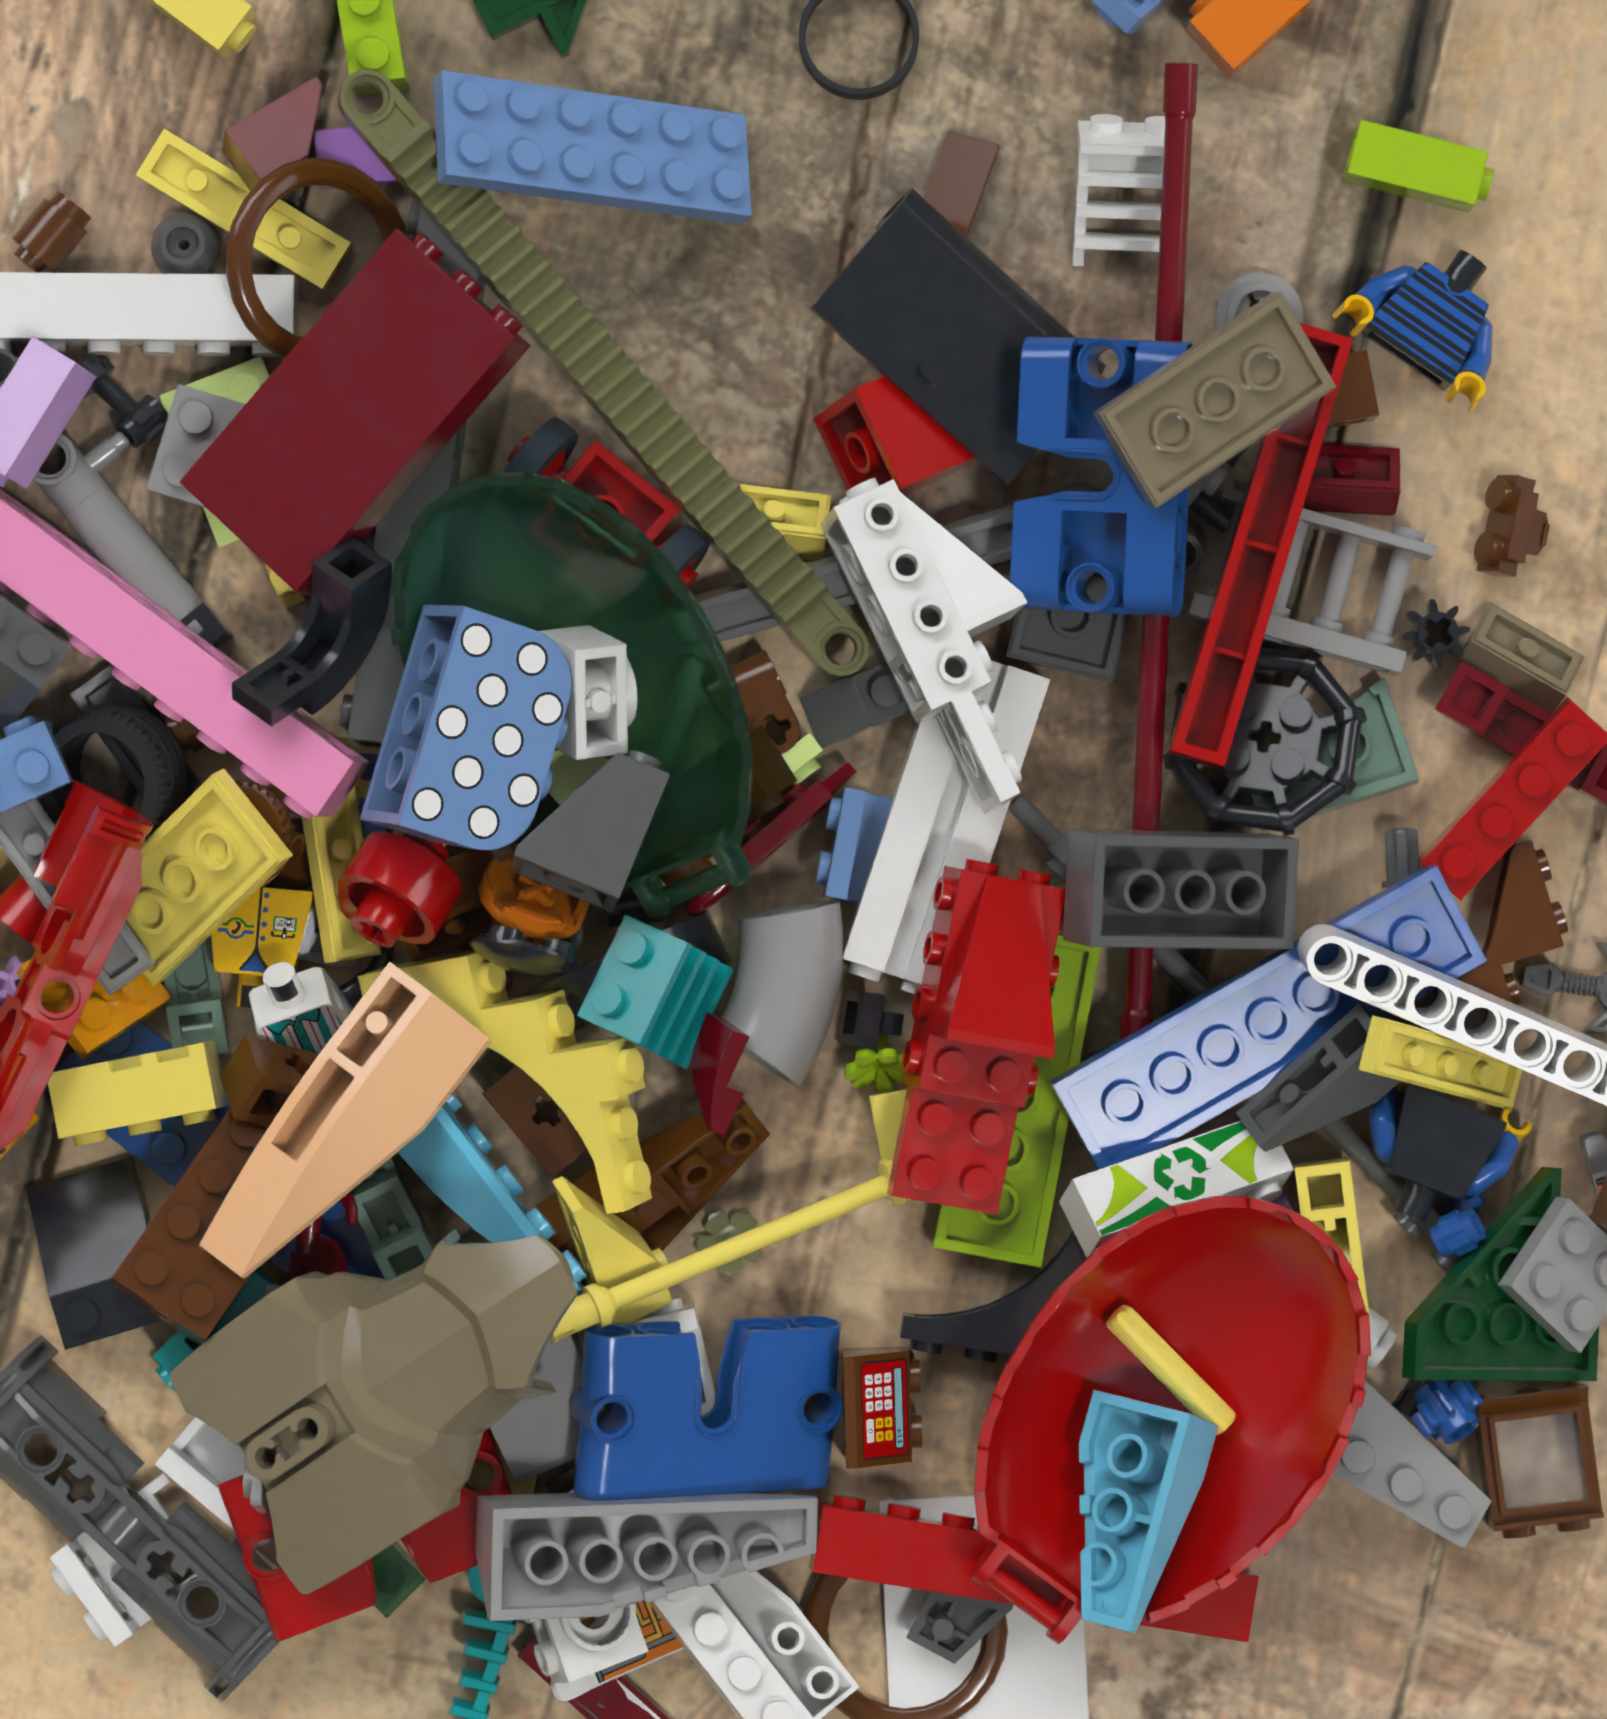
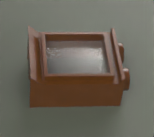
(1538, 1460)

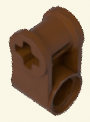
(765, 697)

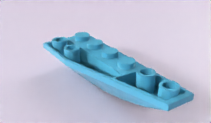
(459, 1171)

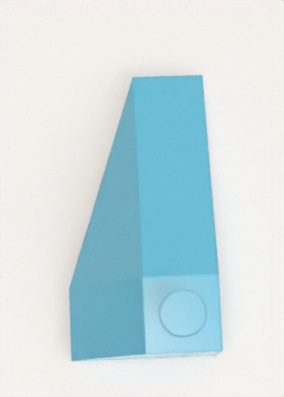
(1138, 1490)

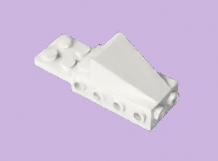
(923, 606)

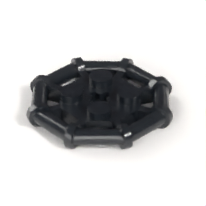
(1284, 763)

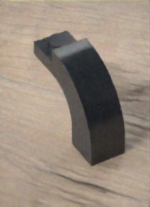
(332, 642)

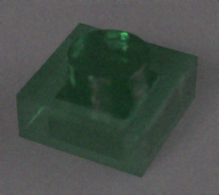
(394, 1578)

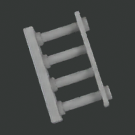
(1324, 632)

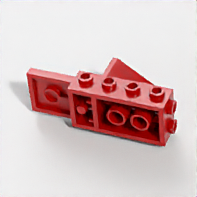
(976, 1033)

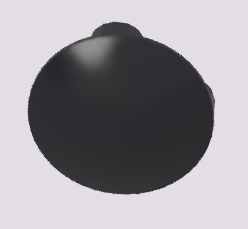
(508, 951)

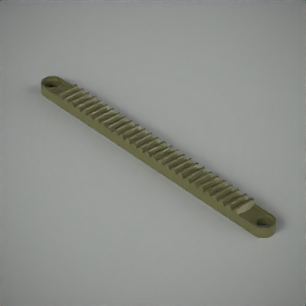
(606, 378)

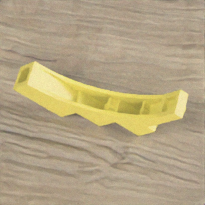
(538, 1036)

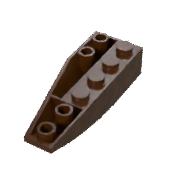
(685, 1170)

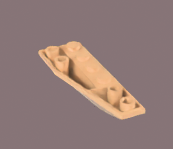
(346, 1116)

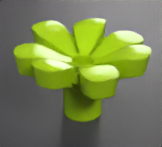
(875, 1066)

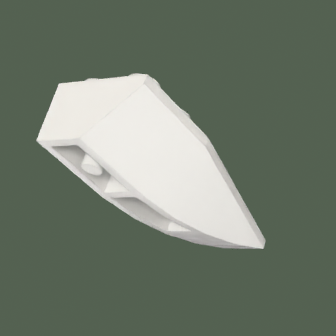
(756, 1648)

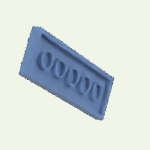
(591, 148)

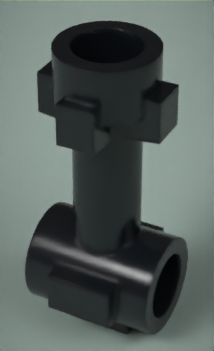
(140, 420)

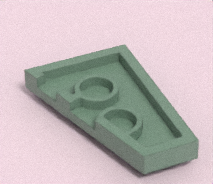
(1381, 761)

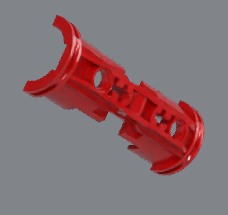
(97, 876)

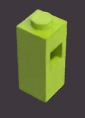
(1417, 166)

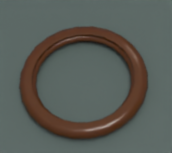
(251, 212)
(953, 1706)

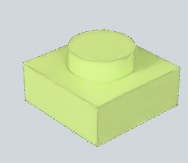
(803, 758)

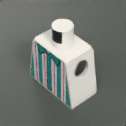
(298, 1007)

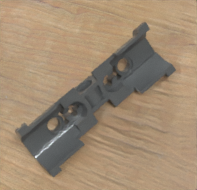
(46, 1400)

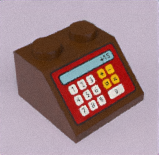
(879, 1406)

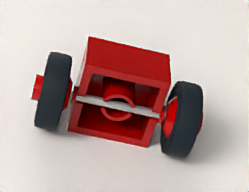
(615, 484)

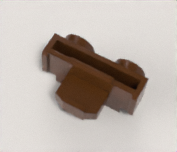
(1511, 526)

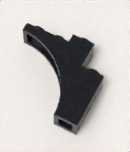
(995, 1325)

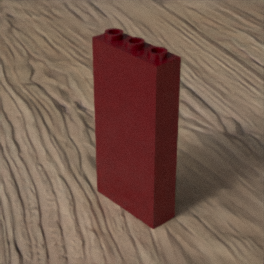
(357, 408)

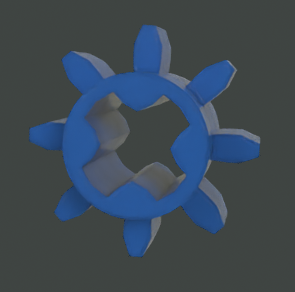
(1447, 1410)

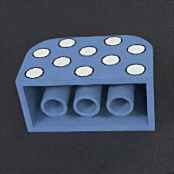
(470, 731)

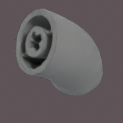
(787, 985)

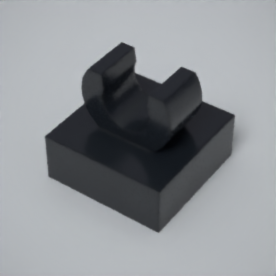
(864, 1019)

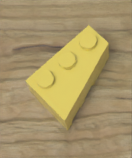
(137, 1092)

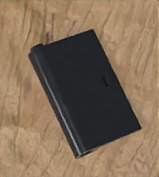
(942, 305)

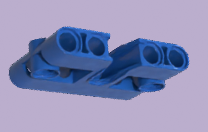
(1110, 532)
(748, 1441)

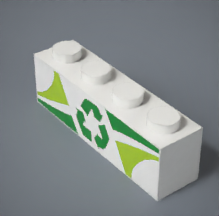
(1200, 1167)

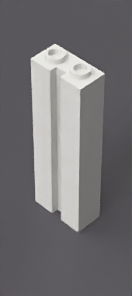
(933, 826)

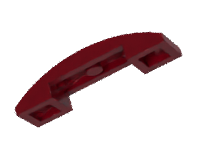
(1508, 721)

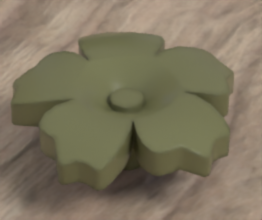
(721, 1230)

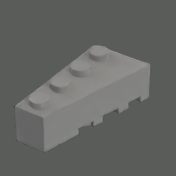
(1408, 1472)

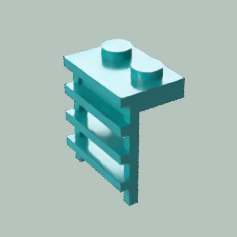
(655, 990)

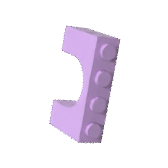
(36, 408)

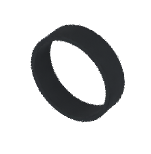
(858, 93)

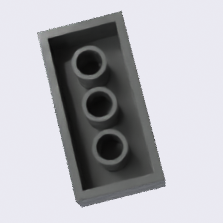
(1180, 889)

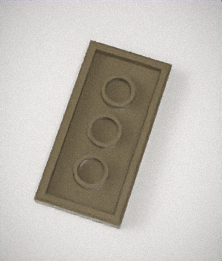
(1214, 400)

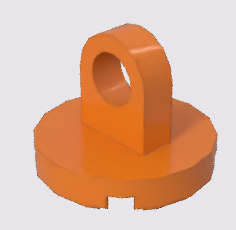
(528, 904)

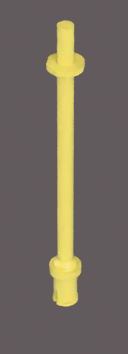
(600, 1304)

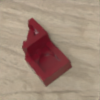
(712, 1065)

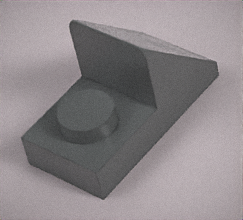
(854, 705)

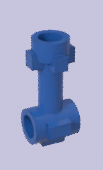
(1459, 1227)

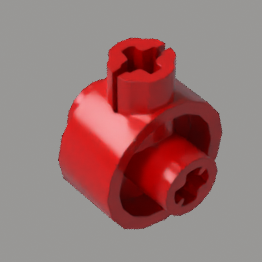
(398, 889)

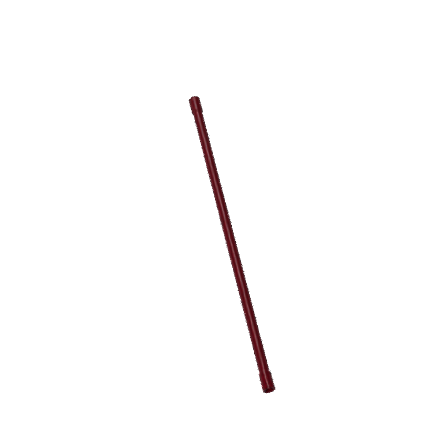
(1179, 112)

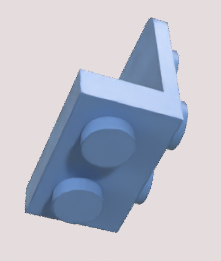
(30, 762)
(857, 827)

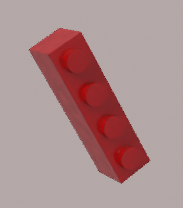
(1515, 797)

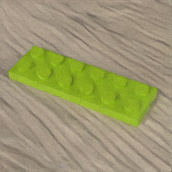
(1038, 1137)

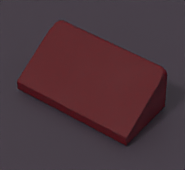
(1355, 480)

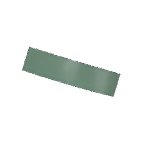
(197, 1002)

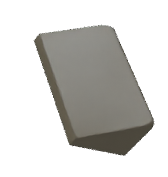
(1521, 658)

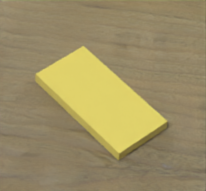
(200, 871)

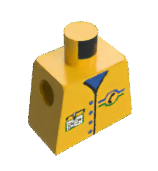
(261, 933)

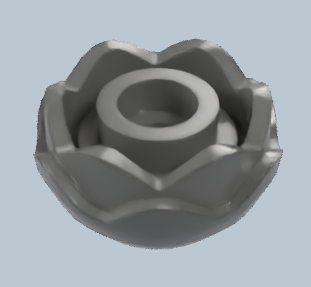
(189, 227)

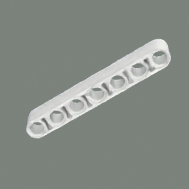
(1451, 1007)

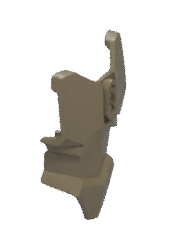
(394, 1380)

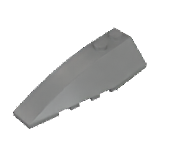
(593, 1556)

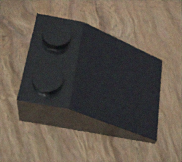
(83, 1236)

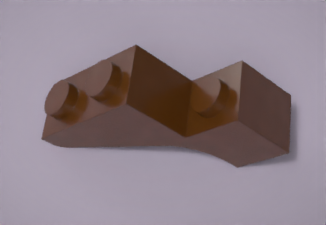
(1519, 925)

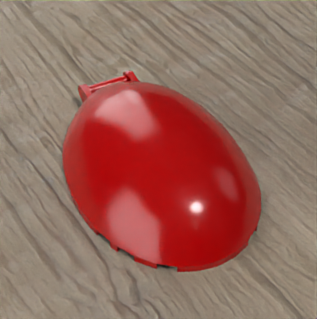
(1259, 1314)

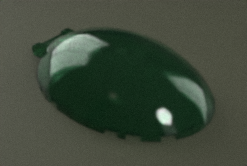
(567, 560)

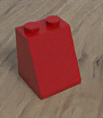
(887, 437)

